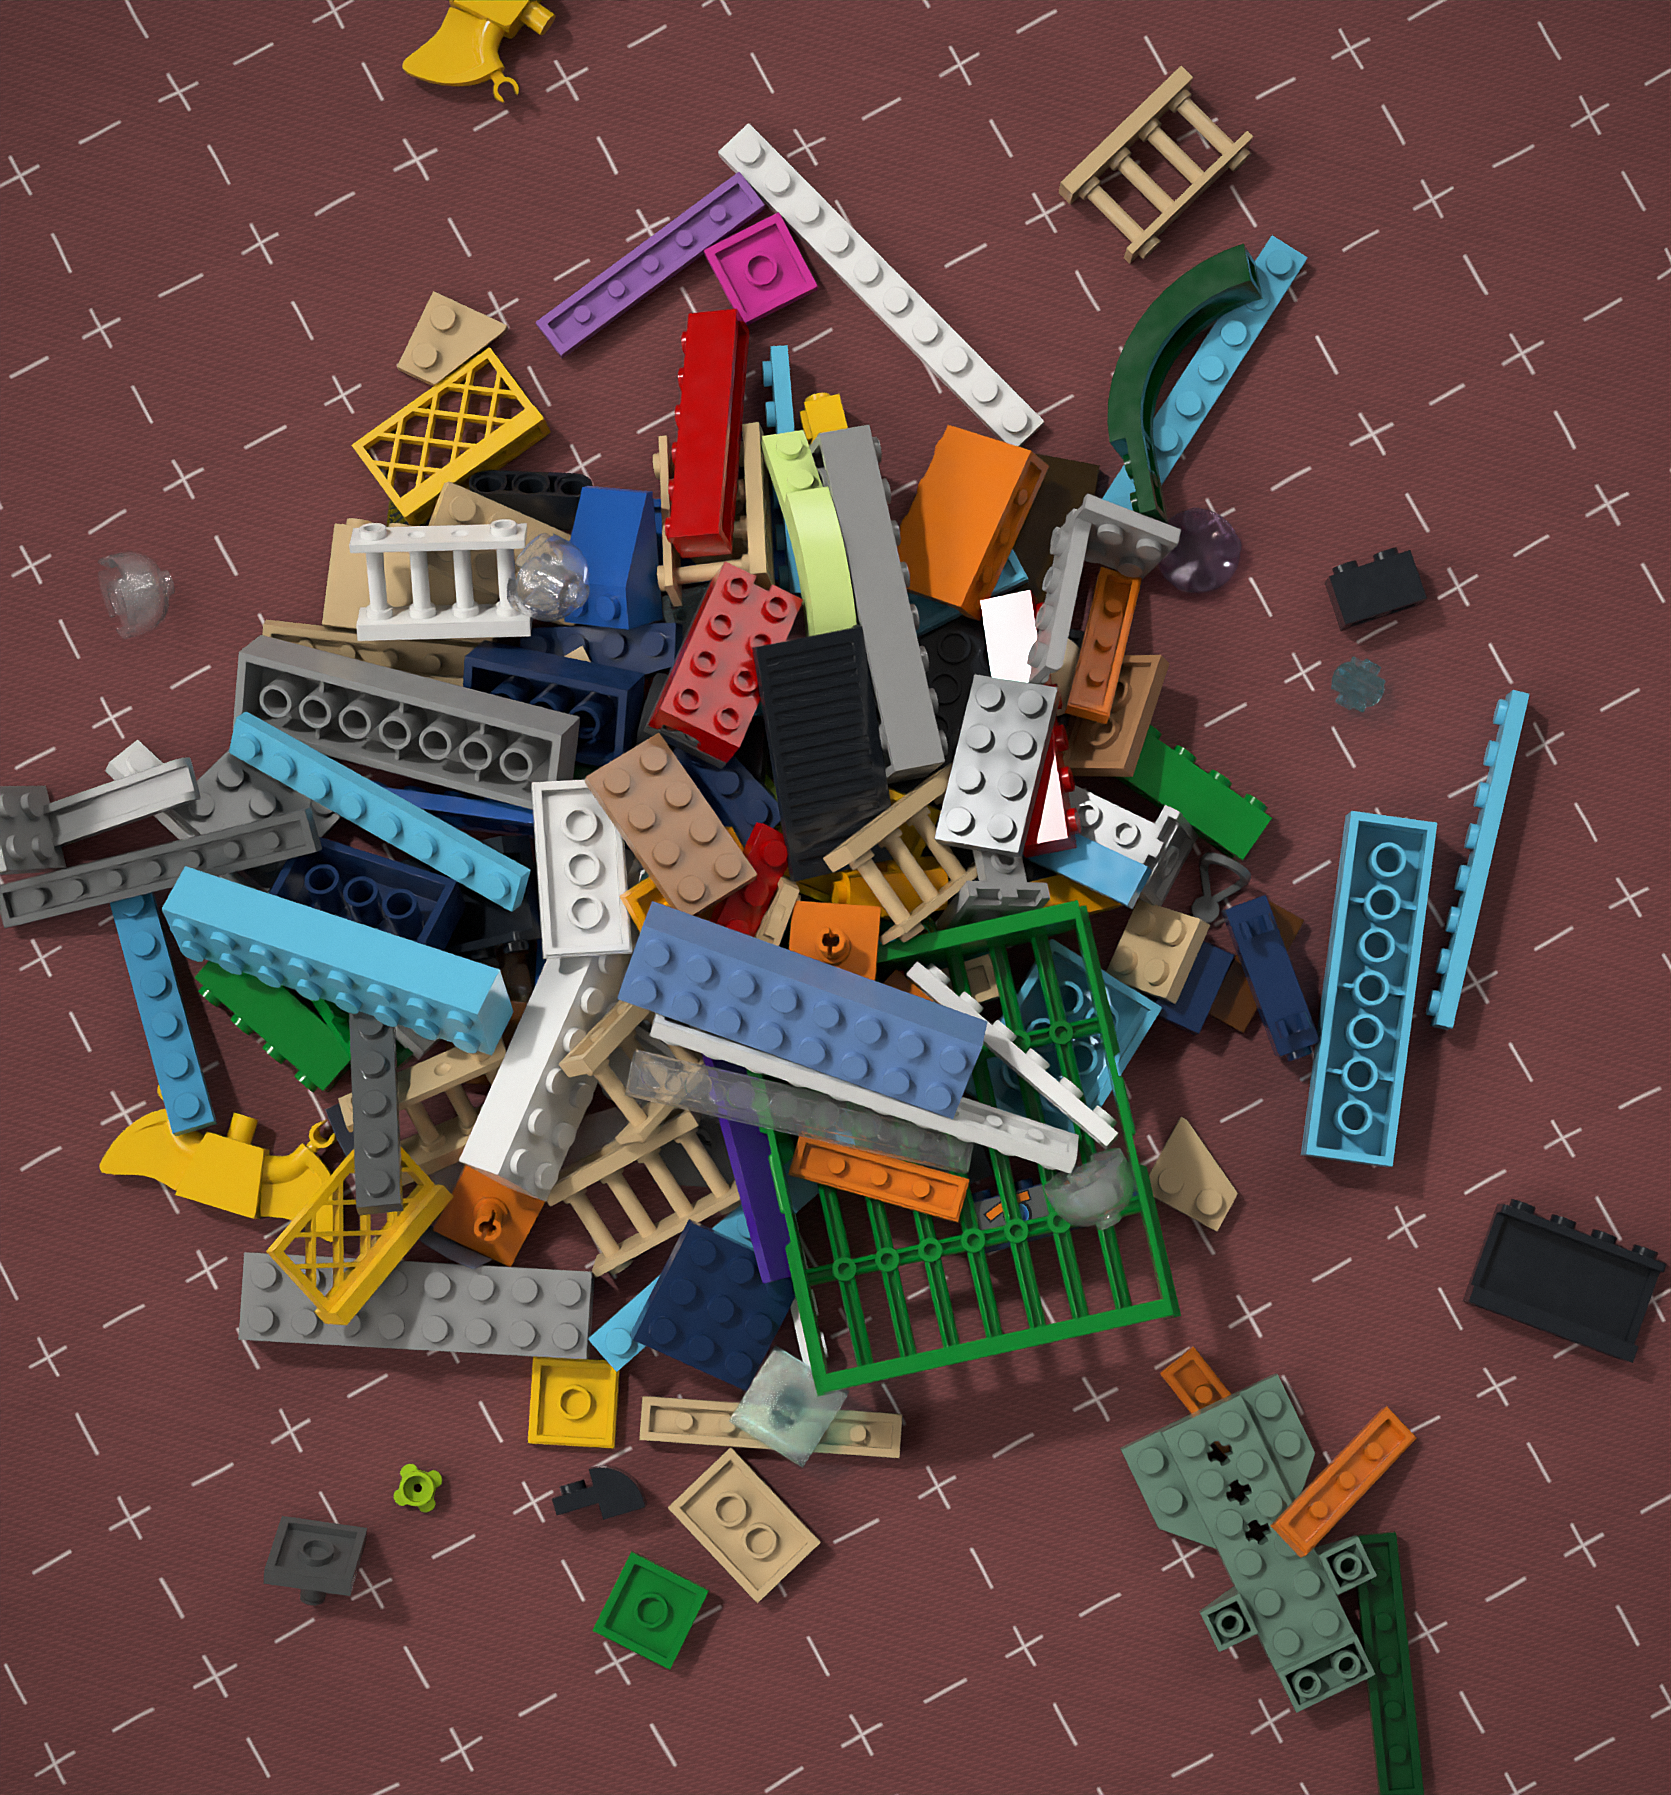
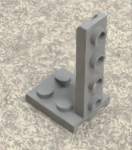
(1096, 534)
(36, 829)
(1158, 845)
(998, 893)

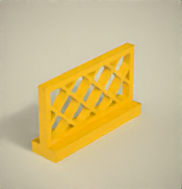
(490, 453)
(376, 1257)

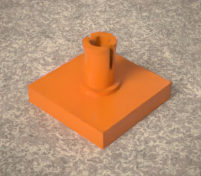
(837, 935)
(488, 1216)

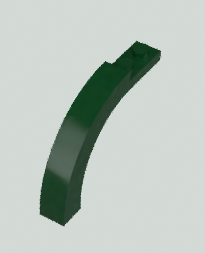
(1150, 351)

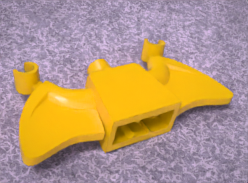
(469, 41)
(225, 1169)

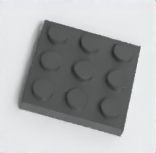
(240, 794)

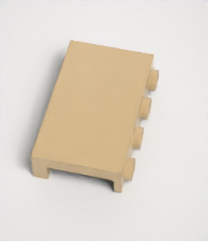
(349, 587)

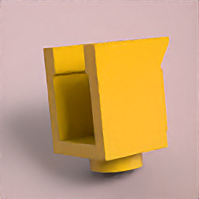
(822, 415)

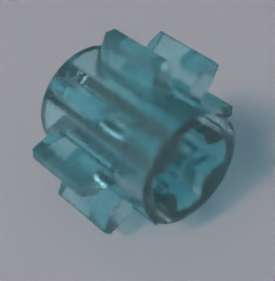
(1358, 684)

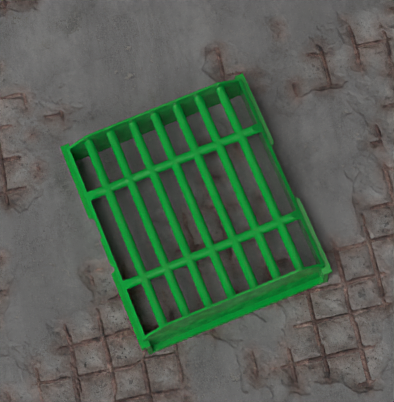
(952, 946)

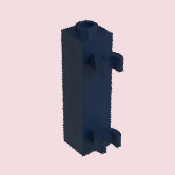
(1271, 978)

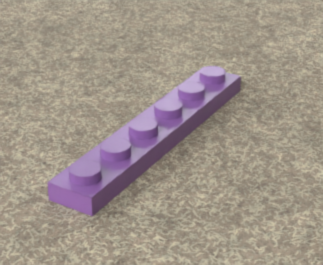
(650, 265)

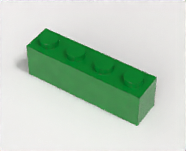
(1203, 798)
(282, 1020)

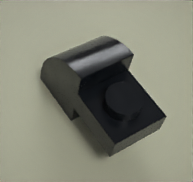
(611, 1488)

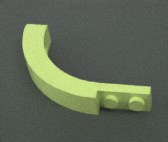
(812, 532)

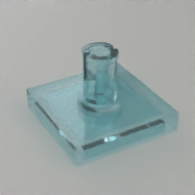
(785, 1408)

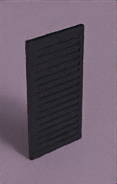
(822, 744)

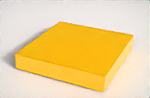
(573, 1402)

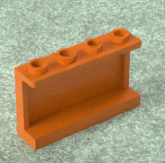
(967, 518)

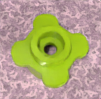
(407, 1495)

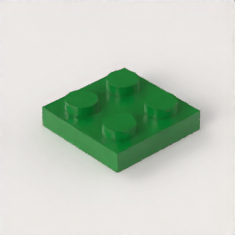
(650, 1610)

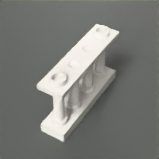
(423, 617)

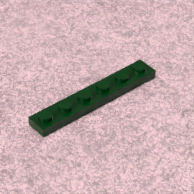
(1391, 1686)

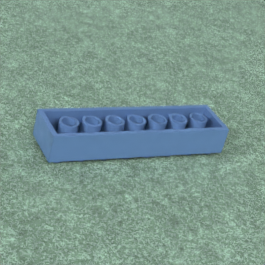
(803, 1010)

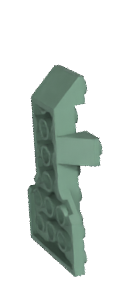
(1274, 1590)

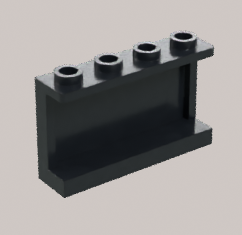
(488, 925)
(1564, 1280)

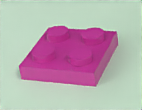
(761, 269)

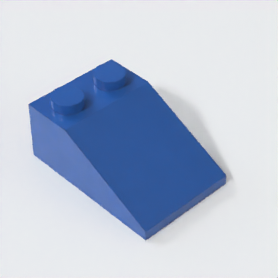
(620, 546)

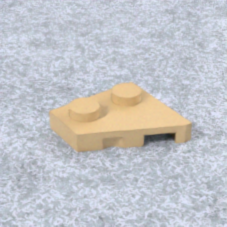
(447, 339)
(778, 912)
(1191, 1179)

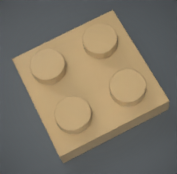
(1157, 950)

